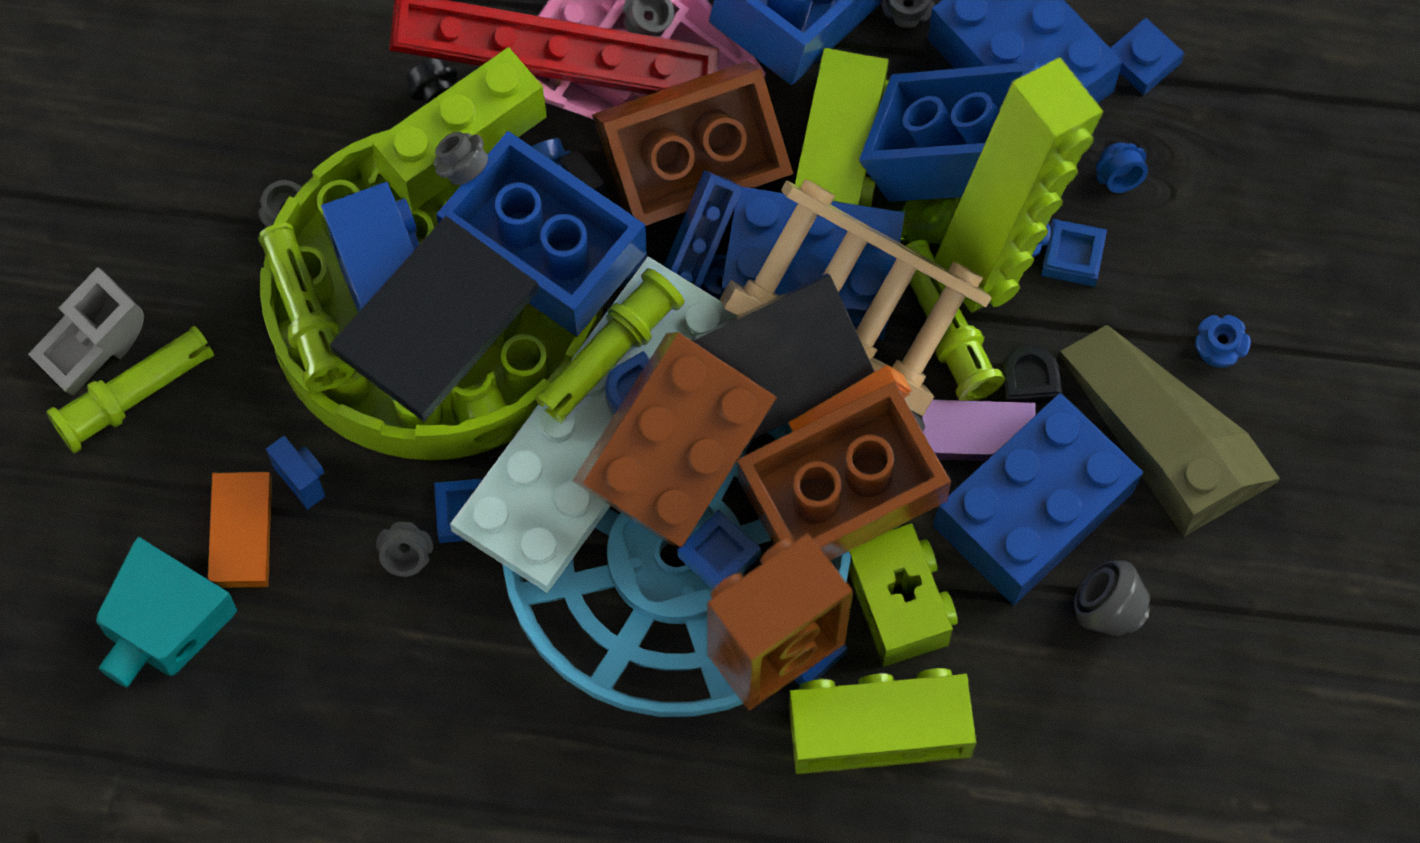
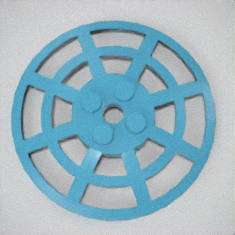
(654, 594)

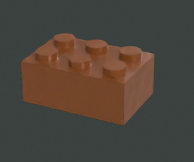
(673, 135)
(674, 438)
(846, 475)
(777, 619)

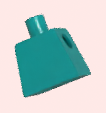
(158, 614)

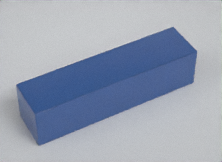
(703, 227)

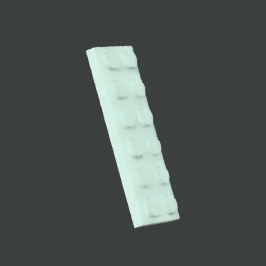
(527, 504)

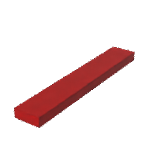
(547, 46)

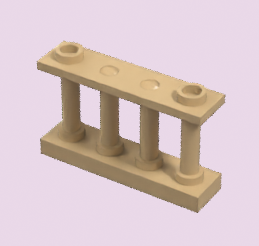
(817, 201)

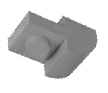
(96, 325)

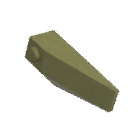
(1184, 445)

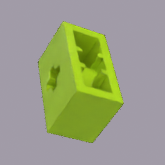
(897, 626)

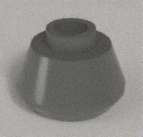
(1112, 599)

